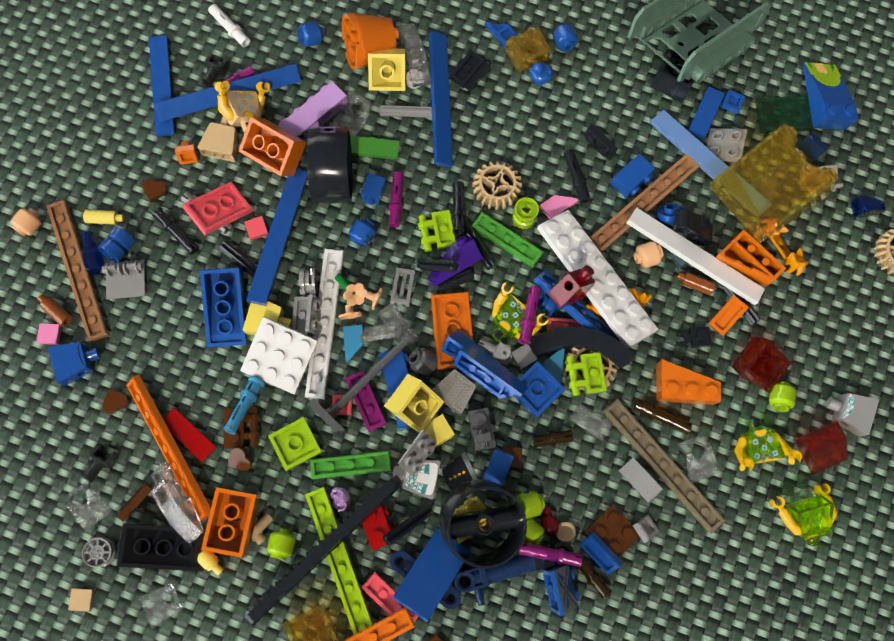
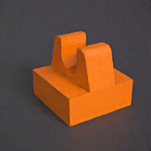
(186, 153)

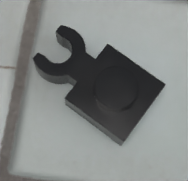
(697, 337)

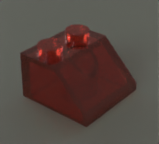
(761, 363)
(823, 447)

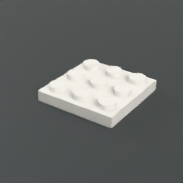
(279, 355)

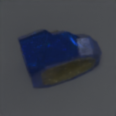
(867, 206)

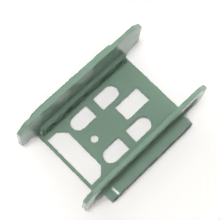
(727, 44)

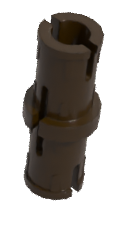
(552, 438)
(594, 579)

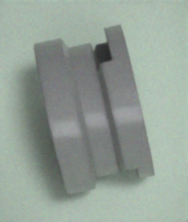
(308, 281)
(99, 552)

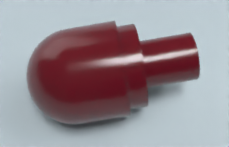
(549, 522)

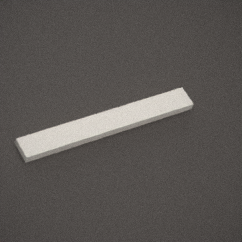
(696, 256)
(326, 316)

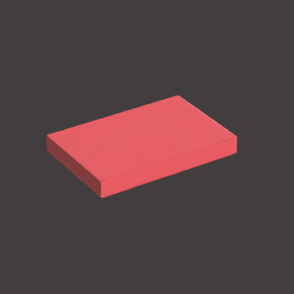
(217, 208)

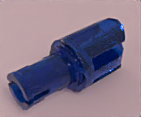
(91, 255)

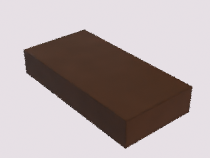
(134, 501)

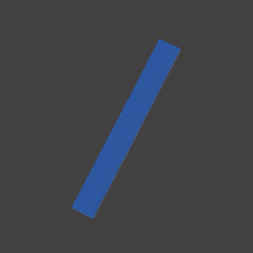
(208, 97)
(440, 100)
(277, 238)

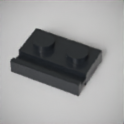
(470, 71)

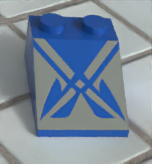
(560, 589)

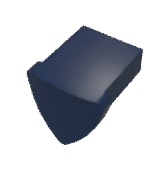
(812, 147)

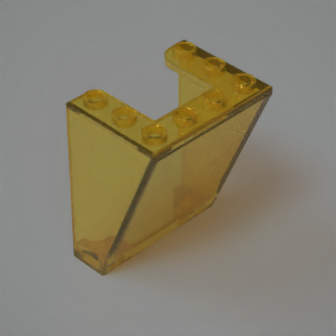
(772, 184)

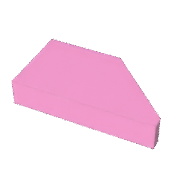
(557, 205)

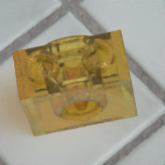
(528, 41)

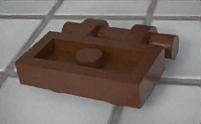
(239, 438)

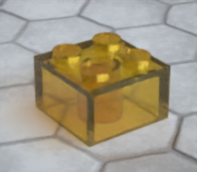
(312, 626)

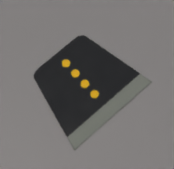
(459, 472)

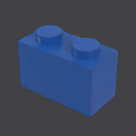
(632, 176)

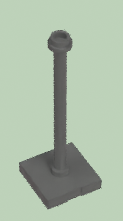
(330, 414)

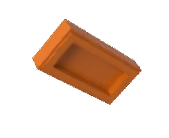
(728, 315)

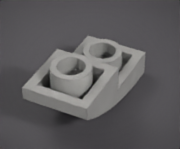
(640, 480)

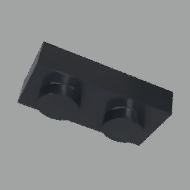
(601, 142)

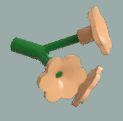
(355, 295)

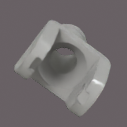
(499, 352)

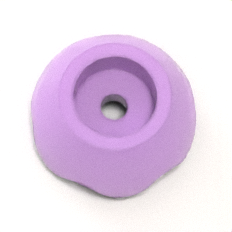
(340, 498)

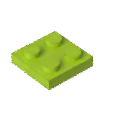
(295, 444)

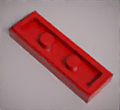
(189, 435)

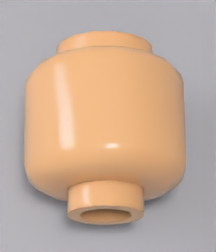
(26, 222)
(648, 254)

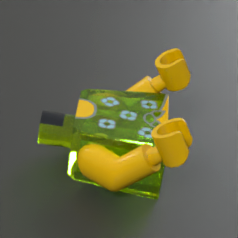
(508, 315)
(763, 447)
(809, 517)

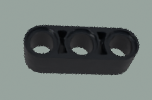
(693, 227)

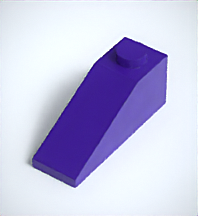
(464, 252)

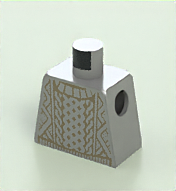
(455, 391)

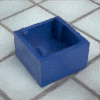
(541, 391)

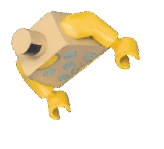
(240, 105)

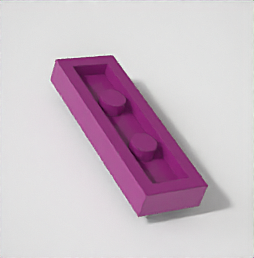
(367, 404)

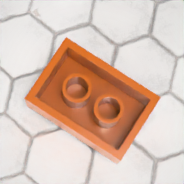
(272, 146)
(231, 522)

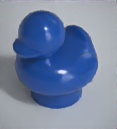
(541, 73)
(547, 305)

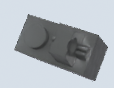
(481, 430)

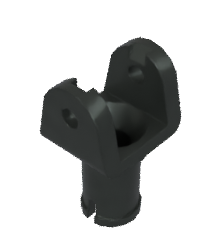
(214, 70)
(97, 464)

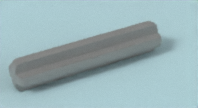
(405, 111)

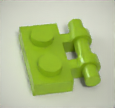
(443, 228)
(592, 373)

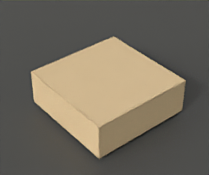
(81, 599)

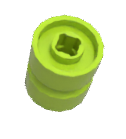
(525, 213)

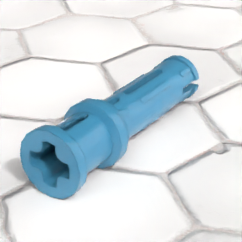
(248, 397)

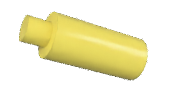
(102, 217)

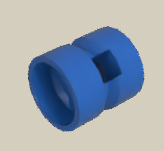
(116, 244)

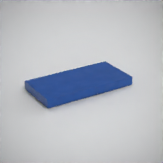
(430, 577)

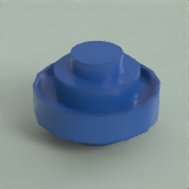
(667, 213)

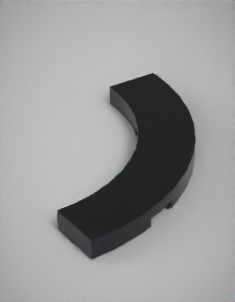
(582, 338)

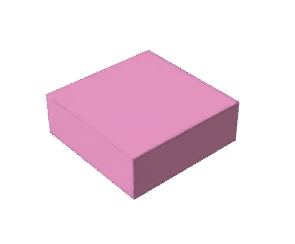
(49, 334)

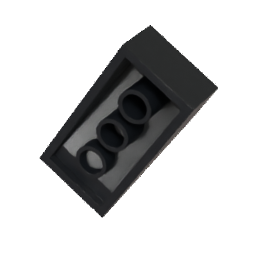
(666, 77)
(157, 548)

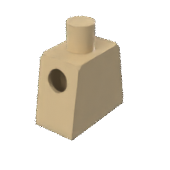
(220, 141)

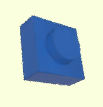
(732, 101)

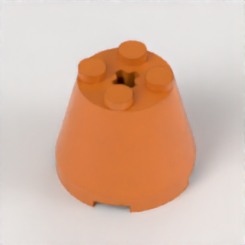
(365, 35)

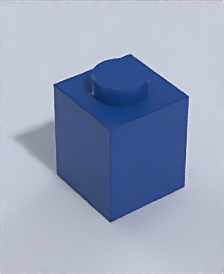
(373, 189)

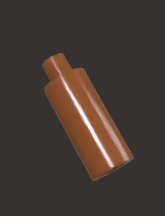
(696, 282)
(54, 310)

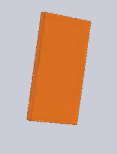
(449, 314)

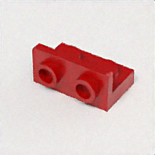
(377, 526)

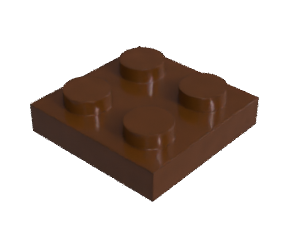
(614, 530)

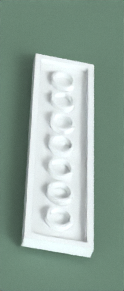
(609, 292)

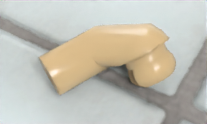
(257, 535)

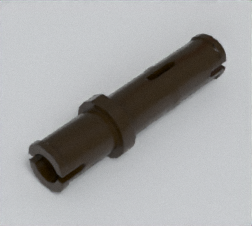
(654, 412)

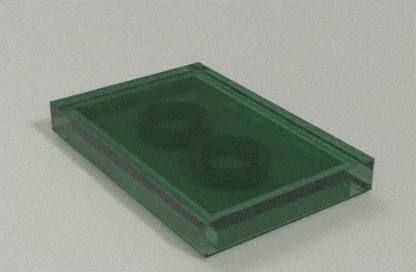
(780, 110)

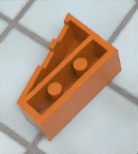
(751, 259)
(685, 386)

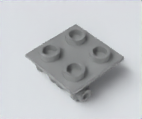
(727, 143)
(125, 279)
(417, 453)

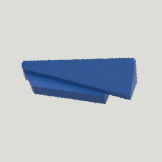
(482, 366)

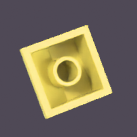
(387, 69)
(414, 403)

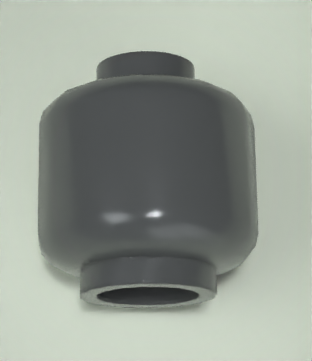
(423, 361)

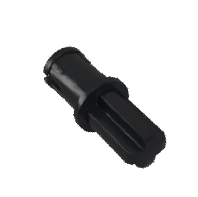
(456, 280)

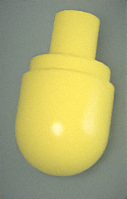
(209, 561)

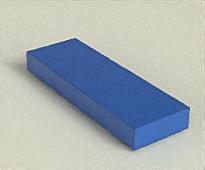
(706, 112)

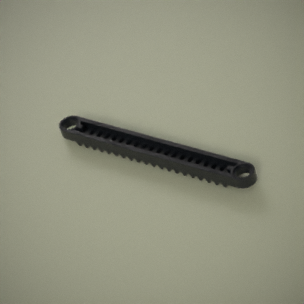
(321, 551)

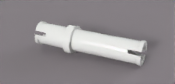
(233, 29)

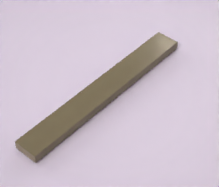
(664, 466)

